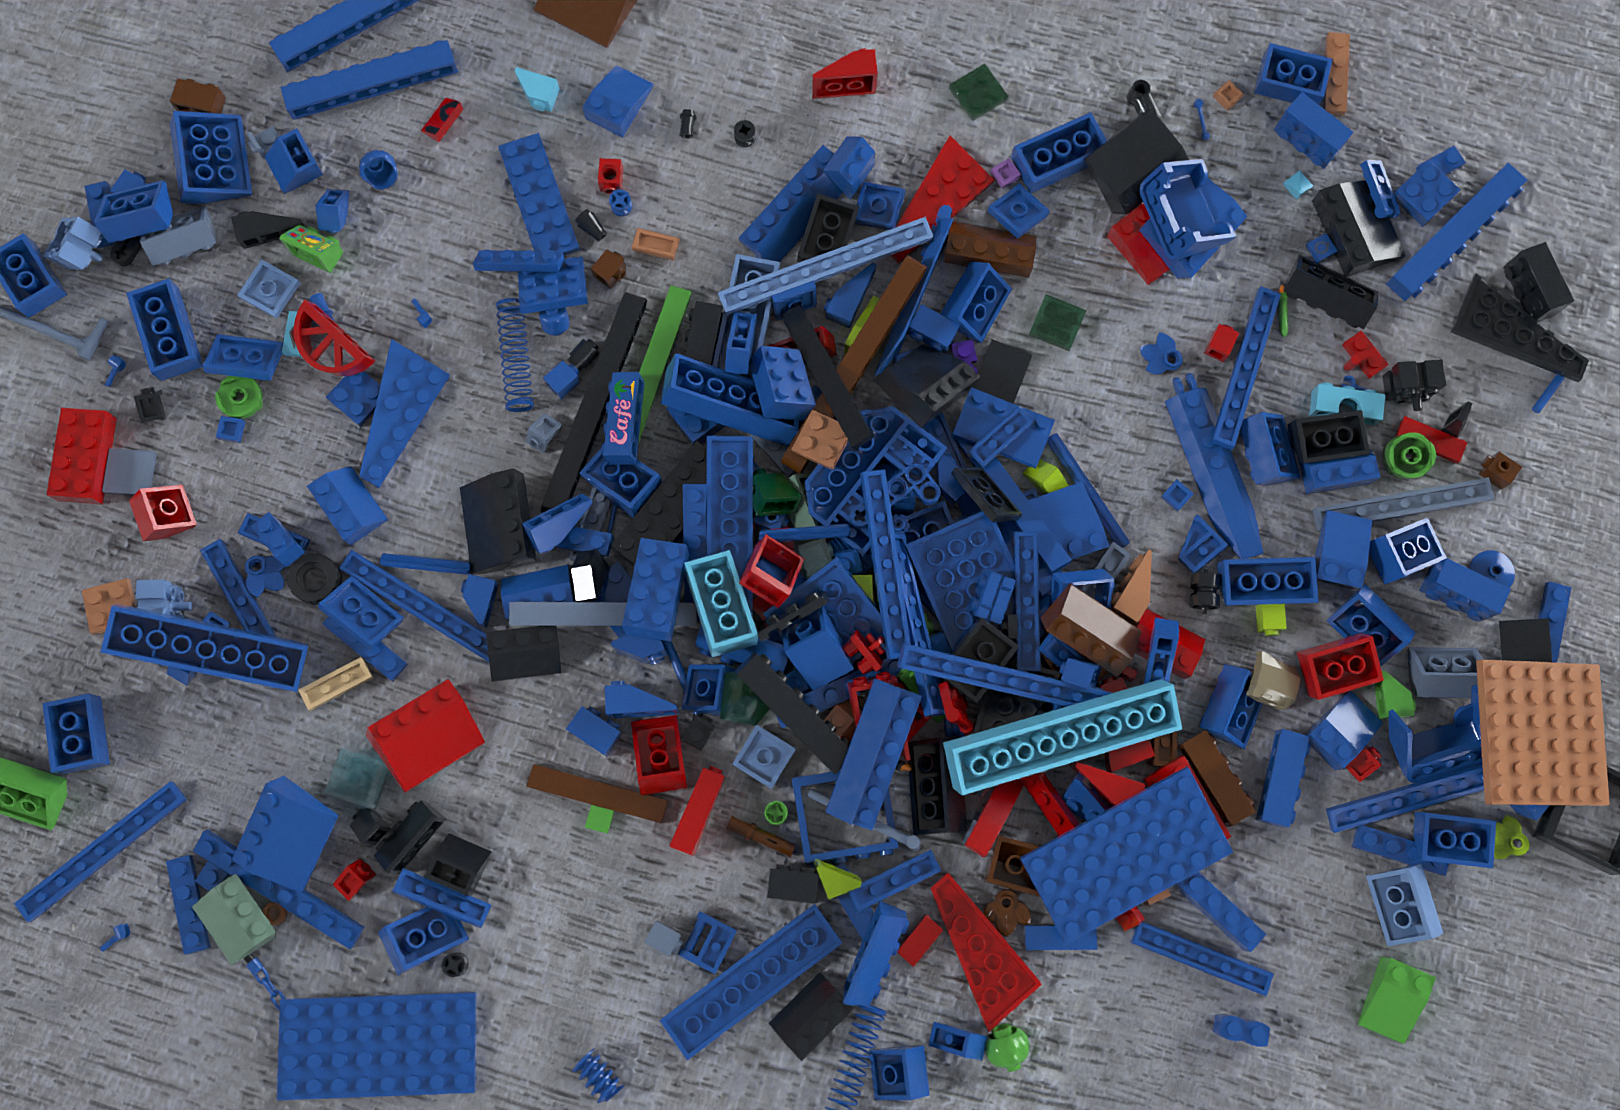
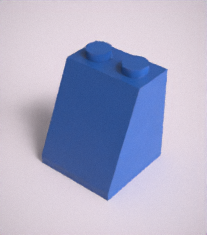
(816, 649)

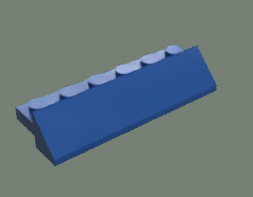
(787, 216)
(873, 754)

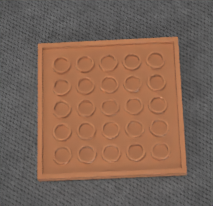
(1542, 733)

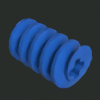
(597, 1077)

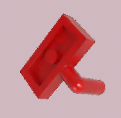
(1363, 355)

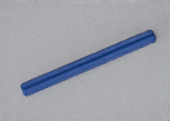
(1077, 476)

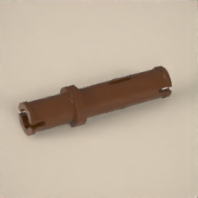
(760, 836)

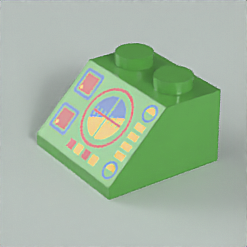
(312, 247)

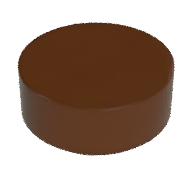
(275, 913)

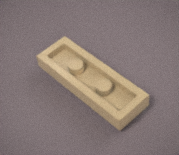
(335, 684)

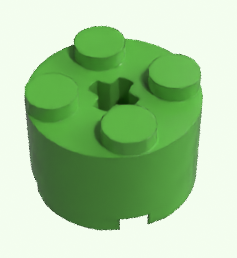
(1422, 453)

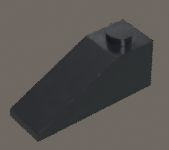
(260, 228)

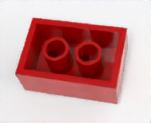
(1340, 666)

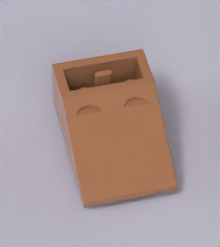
(1134, 590)

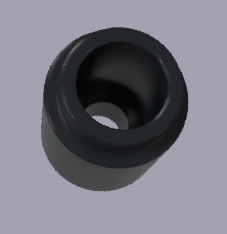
(583, 354)

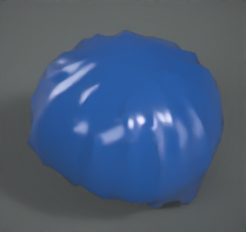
(378, 169)

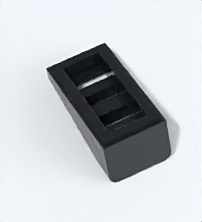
(1457, 420)

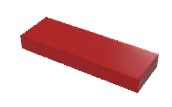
(1445, 444)

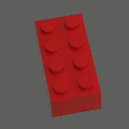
(81, 455)

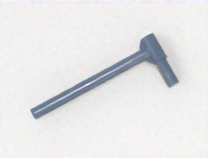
(84, 348)
(911, 841)

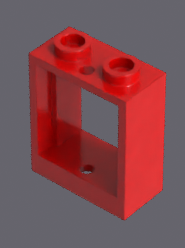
(764, 584)

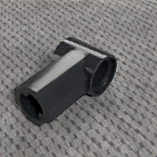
(1144, 101)

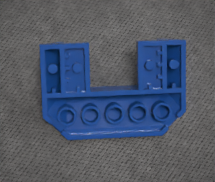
(898, 440)

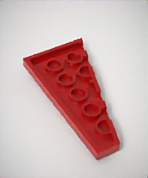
(952, 181)
(990, 964)

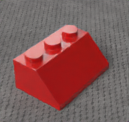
(1188, 648)

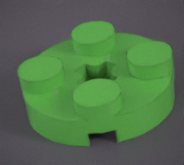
(248, 405)

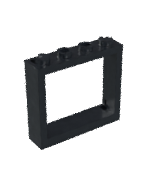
(1547, 826)

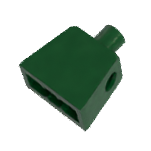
(773, 494)

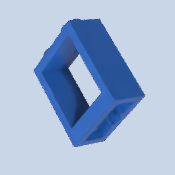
(1103, 580)

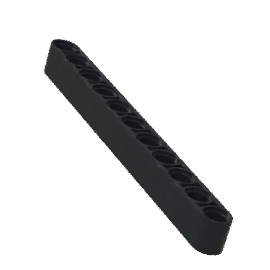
(594, 402)

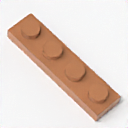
(1337, 86)

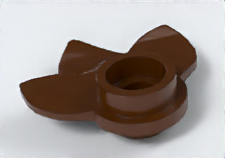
(1009, 915)

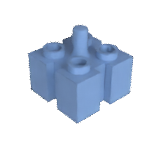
(74, 244)
(161, 597)

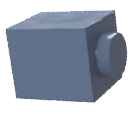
(664, 939)

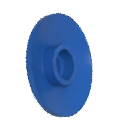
(1486, 560)

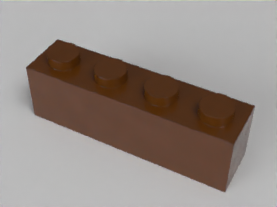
(1217, 779)

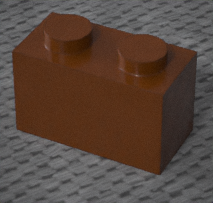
(196, 97)

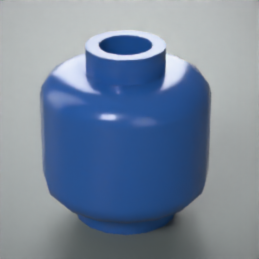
(554, 321)

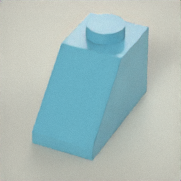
(539, 89)

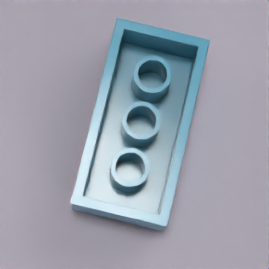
(721, 603)

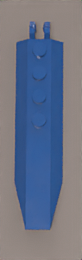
(931, 255)
(1214, 469)

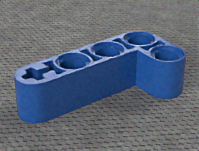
(908, 486)

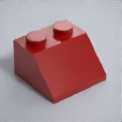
(162, 512)

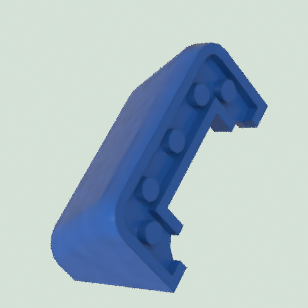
(1181, 211)

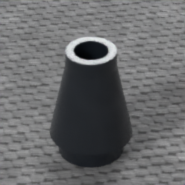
(590, 224)

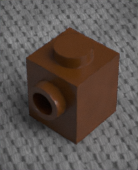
(609, 268)
(1499, 469)

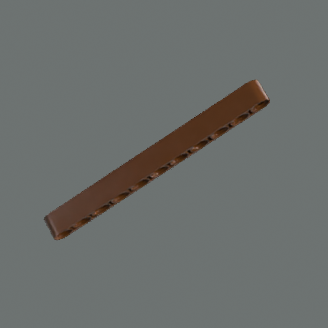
(867, 342)

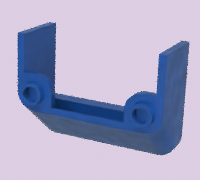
(1441, 748)

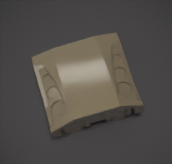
(1273, 682)

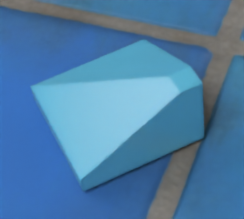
(1298, 185)

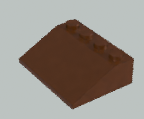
(590, 18)

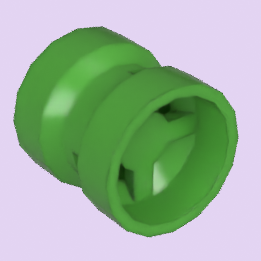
(774, 810)

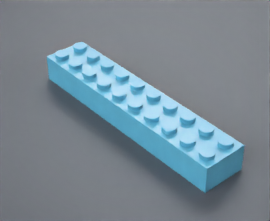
(1062, 736)

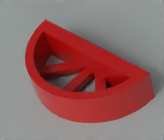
(302, 331)

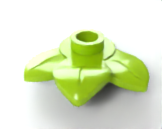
(1504, 836)

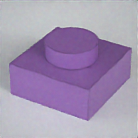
(1005, 173)

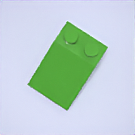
(1395, 999)

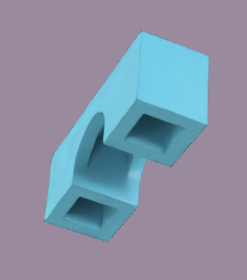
(1327, 398)

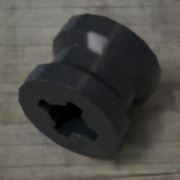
(744, 139)
(450, 966)

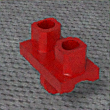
(871, 658)

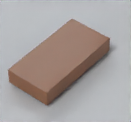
(655, 244)

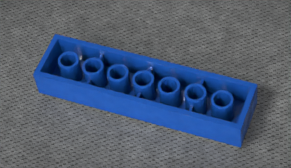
(204, 647)

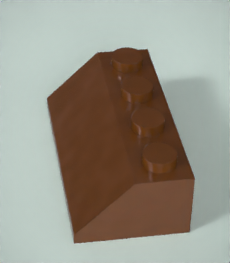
(990, 246)
(1092, 629)
(1006, 867)

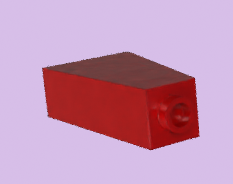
(1129, 754)
(698, 811)

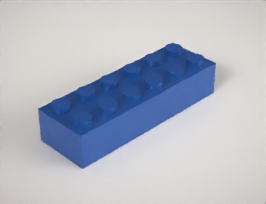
(722, 399)

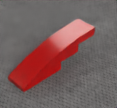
(993, 816)

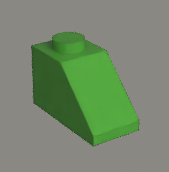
(1393, 695)

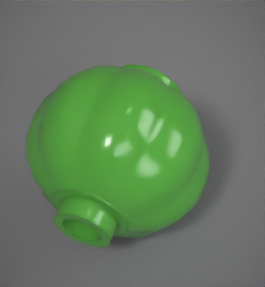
(1007, 1047)

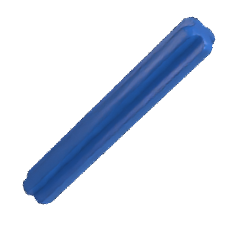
(807, 533)
(426, 564)

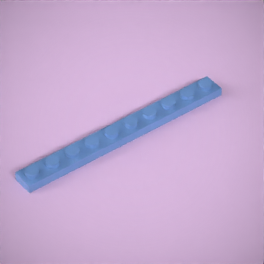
(826, 265)

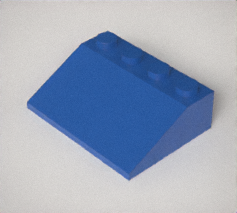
(209, 157)
(1222, 208)
(1070, 519)
(285, 835)

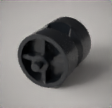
(1205, 591)

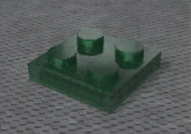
(978, 92)
(1057, 322)

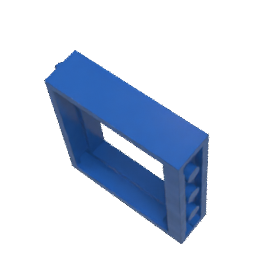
(840, 855)

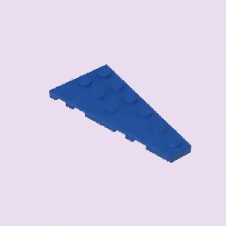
(402, 402)

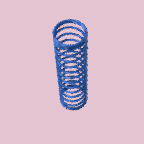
(517, 400)
(879, 1012)

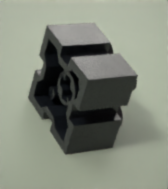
(1414, 381)

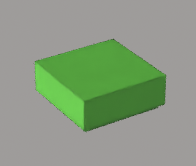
(599, 819)

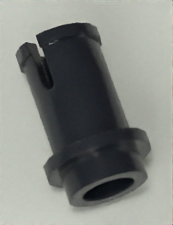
(687, 123)

